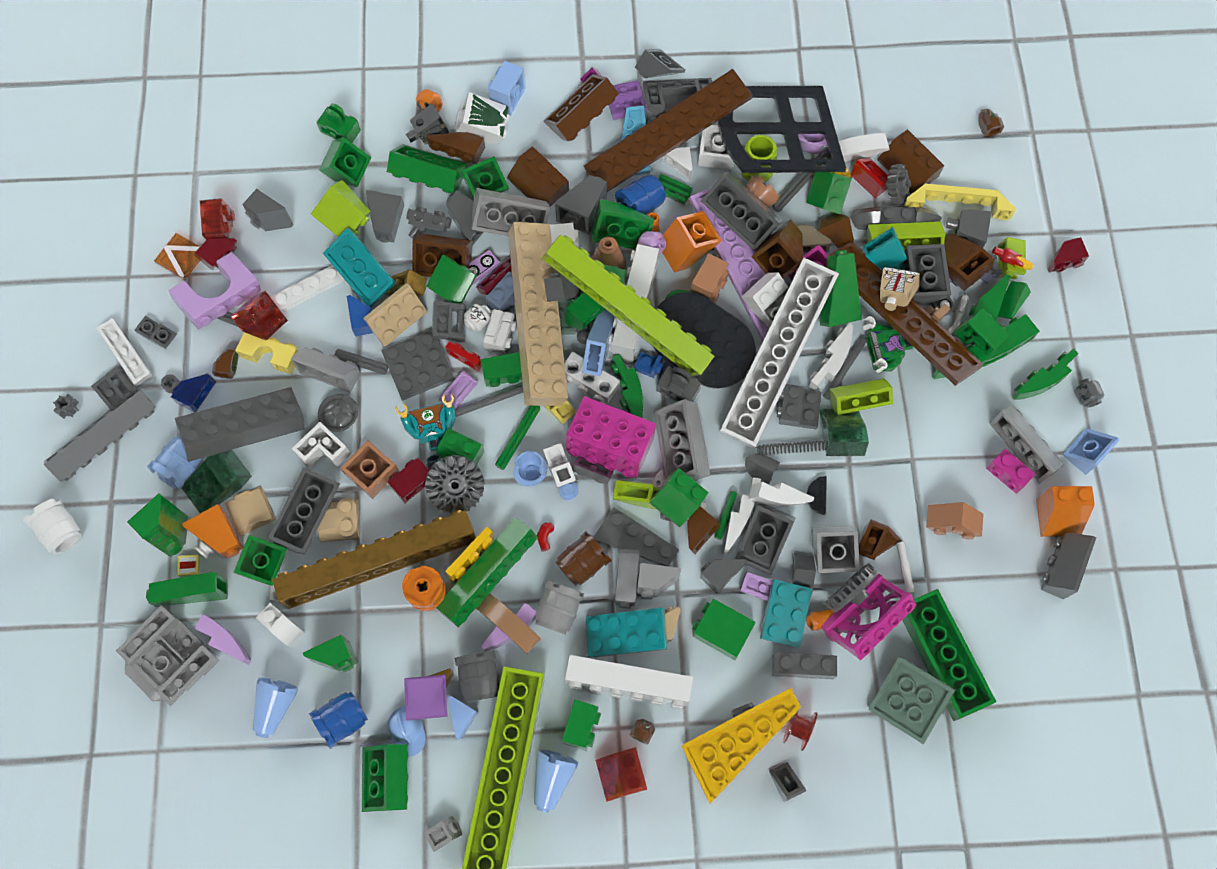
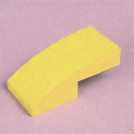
(563, 412)

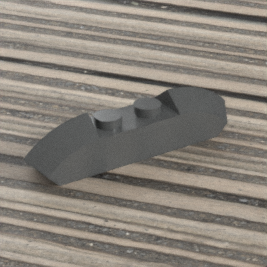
(890, 215)

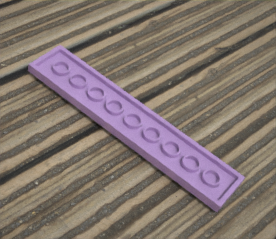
(742, 267)

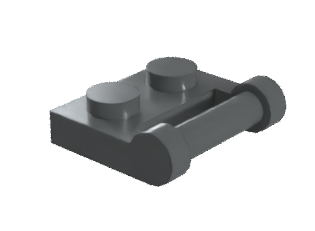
(443, 321)
(108, 389)

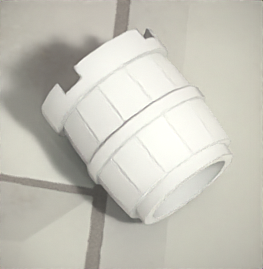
(53, 526)

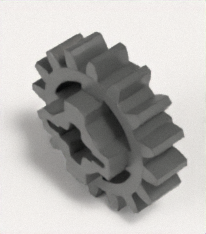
(898, 184)

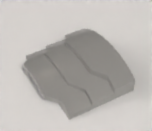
(165, 657)

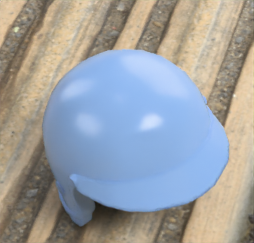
(530, 468)

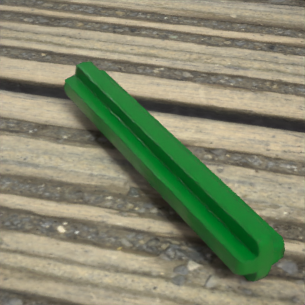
(517, 437)

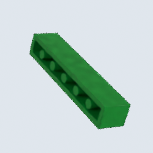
(487, 572)

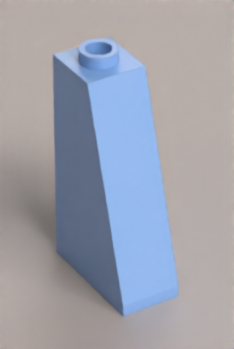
(598, 344)

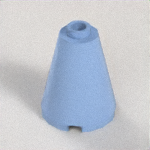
(271, 704)
(552, 778)

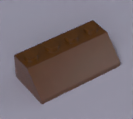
(581, 107)

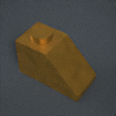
(415, 280)

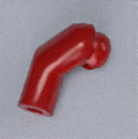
(542, 535)

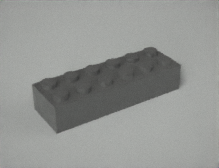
(239, 424)

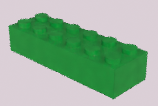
(947, 655)

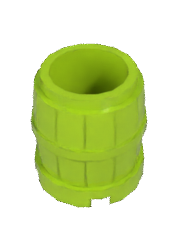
(760, 148)

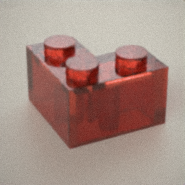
(216, 218)

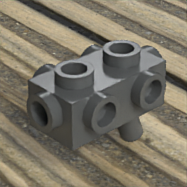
(422, 220)

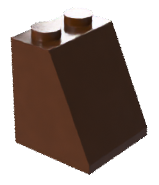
(781, 250)

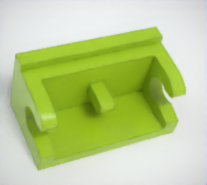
(1019, 247)

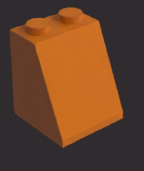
(689, 240)
(1064, 510)

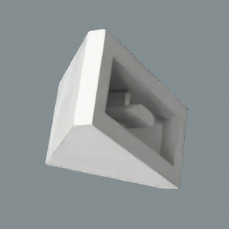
(680, 160)

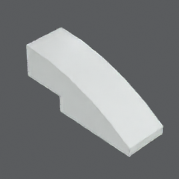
(863, 146)
(778, 495)

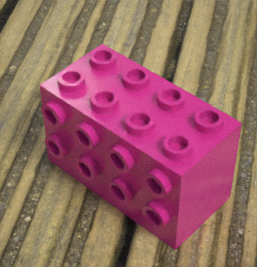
(610, 437)

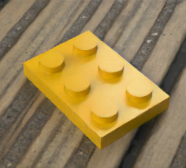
(470, 555)

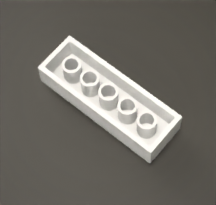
(640, 277)
(628, 681)

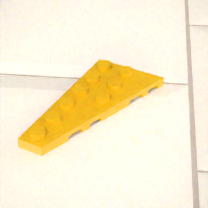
(731, 746)

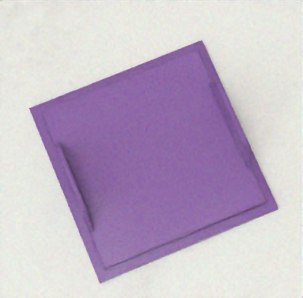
(425, 697)

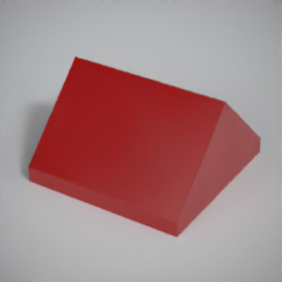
(870, 176)

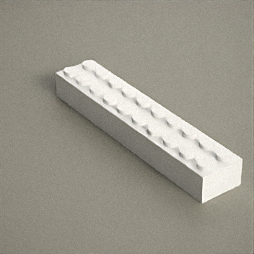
(779, 353)

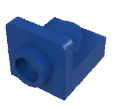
(648, 364)

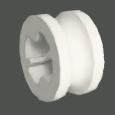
(203, 549)

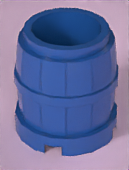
(642, 195)
(338, 718)

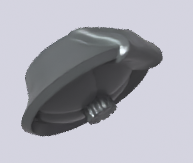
(338, 412)

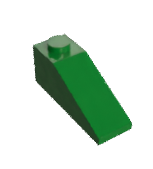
(992, 299)

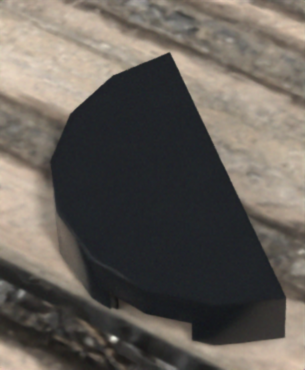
(818, 490)

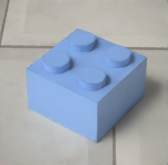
(507, 85)

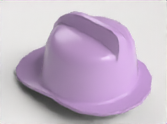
(812, 142)

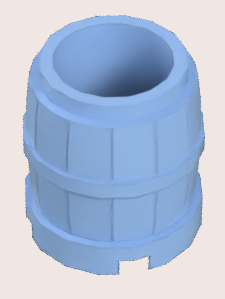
(173, 464)

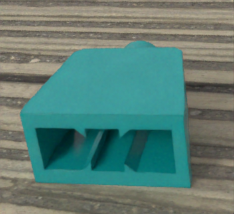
(886, 250)

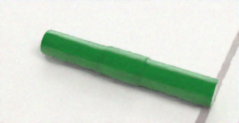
(726, 515)

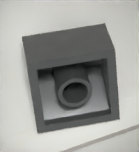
(266, 212)

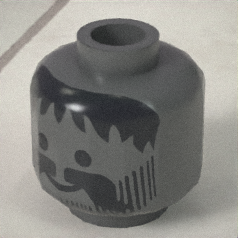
(1089, 393)

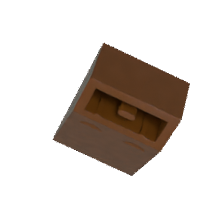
(966, 261)

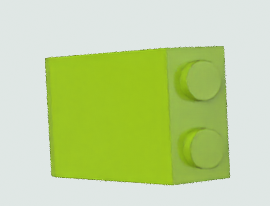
(341, 210)

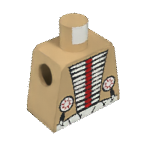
(898, 287)

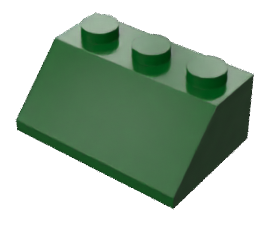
(384, 778)

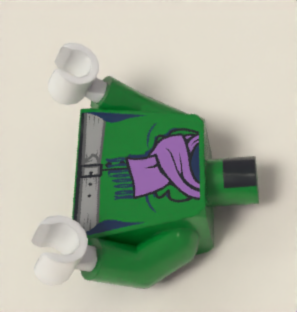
(884, 346)

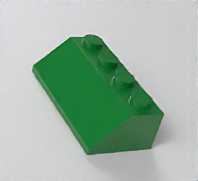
(426, 168)
(161, 525)

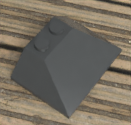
(666, 94)

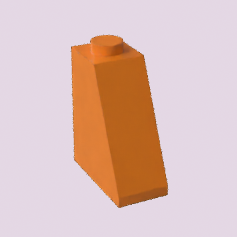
(216, 531)

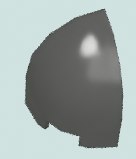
(761, 467)

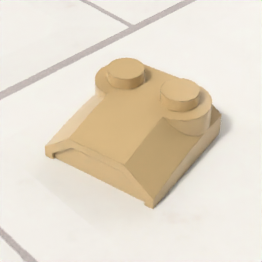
(340, 521)

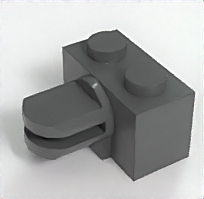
(678, 384)

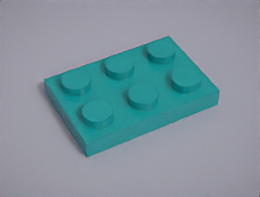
(786, 613)

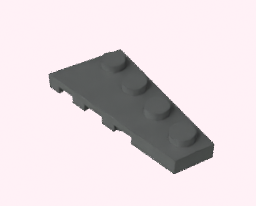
(625, 533)

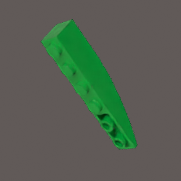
(1020, 332)

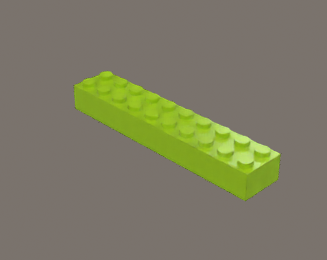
(627, 306)
(504, 770)

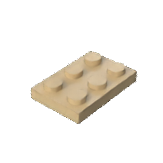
(395, 314)

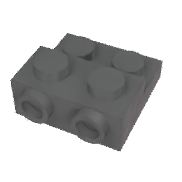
(799, 407)

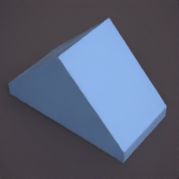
(461, 716)

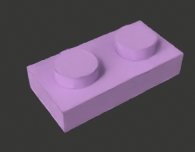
(756, 586)

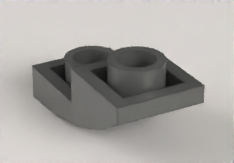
(155, 332)

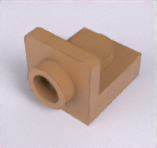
(938, 313)

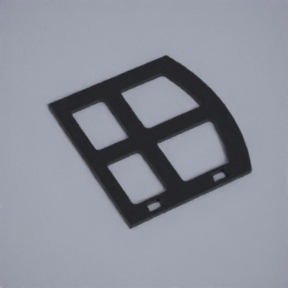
(789, 129)

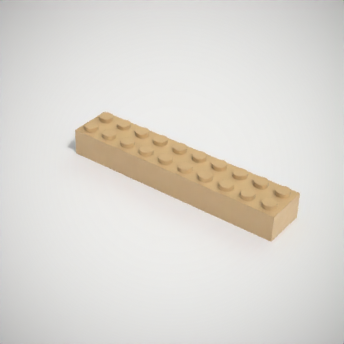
(536, 318)

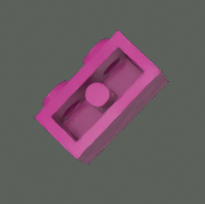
(1010, 471)

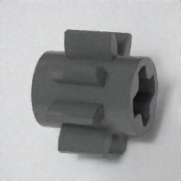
(66, 406)

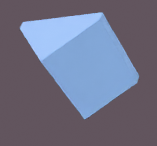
(1090, 449)

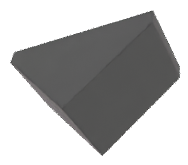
(804, 570)
(787, 782)

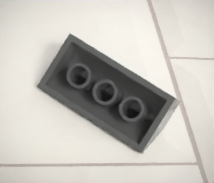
(741, 210)
(303, 511)

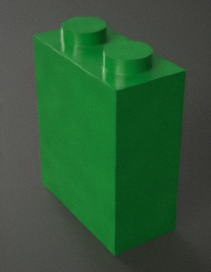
(723, 628)

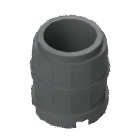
(478, 676)

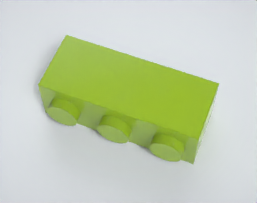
(861, 396)

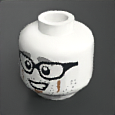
(477, 317)

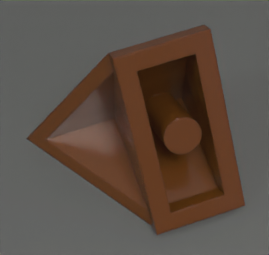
(837, 229)
(876, 539)

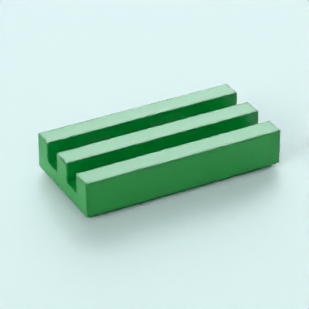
(675, 187)

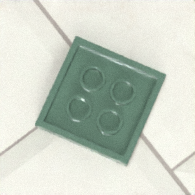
(911, 699)

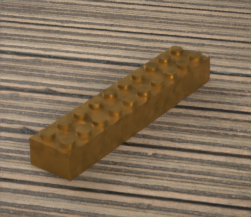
(374, 560)

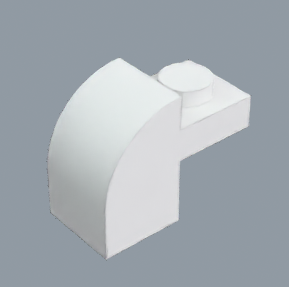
(558, 465)
(280, 625)

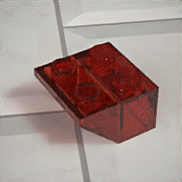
(259, 316)
(621, 774)

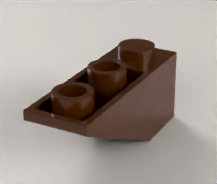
(459, 145)

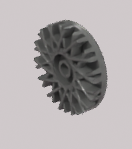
(450, 470)
(853, 589)

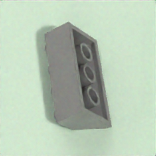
(497, 211)
(682, 439)
(1026, 443)

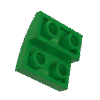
(451, 280)

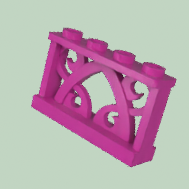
(871, 634)

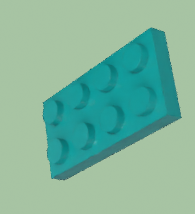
(359, 268)
(626, 632)

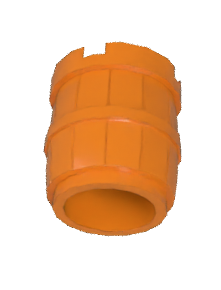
(427, 599)

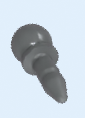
(582, 335)

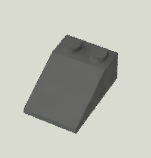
(765, 538)

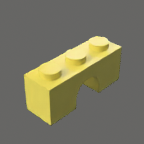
(253, 348)

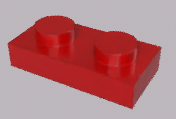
(458, 352)

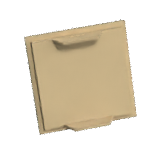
(250, 510)

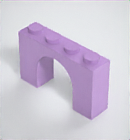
(203, 310)

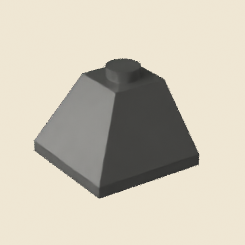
(657, 64)

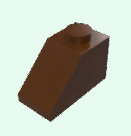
(700, 528)

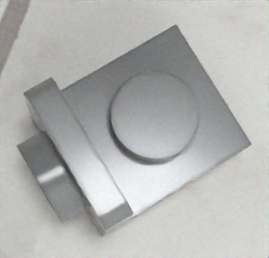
(443, 833)

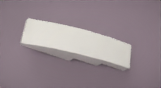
(738, 520)

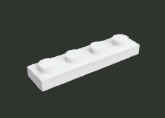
(307, 288)
(124, 352)

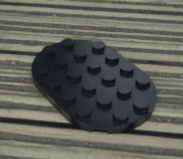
(718, 330)

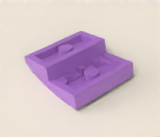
(629, 96)

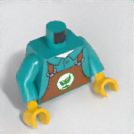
(429, 422)

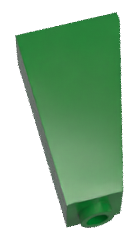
(843, 300)
(188, 590)

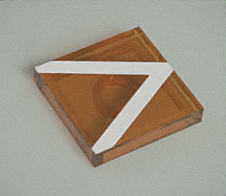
(178, 256)

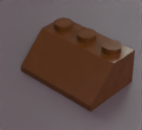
(918, 160)
(538, 177)
(429, 249)

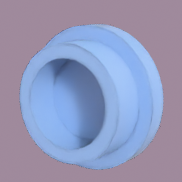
(568, 491)

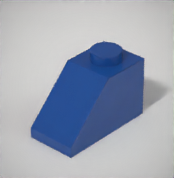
(357, 312)

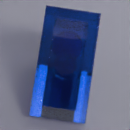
(193, 391)

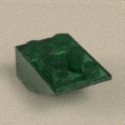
(844, 433)
(216, 480)

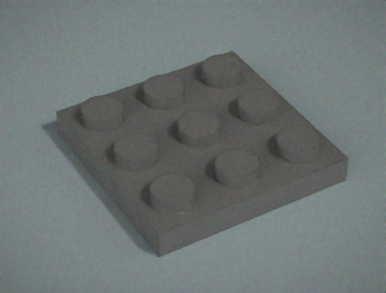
(417, 365)

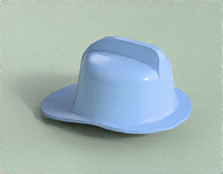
(407, 731)

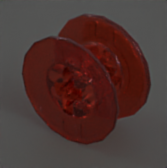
(800, 728)

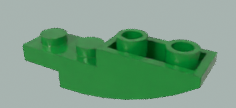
(1045, 379)
(629, 382)

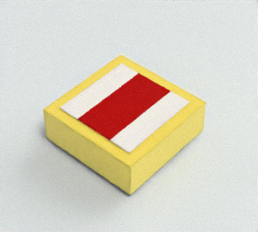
(188, 565)

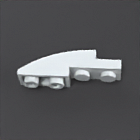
(835, 357)

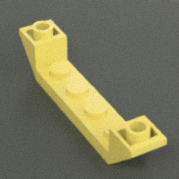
(1001, 207)

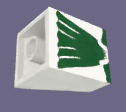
(482, 118)

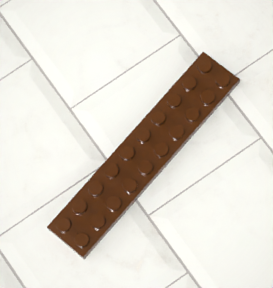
(670, 130)
(915, 324)

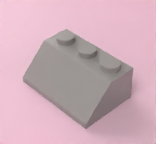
(326, 368)

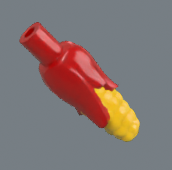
(1011, 257)

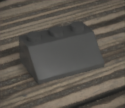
(933, 272)
(1067, 564)

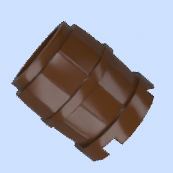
(582, 559)

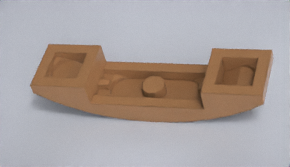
(508, 623)

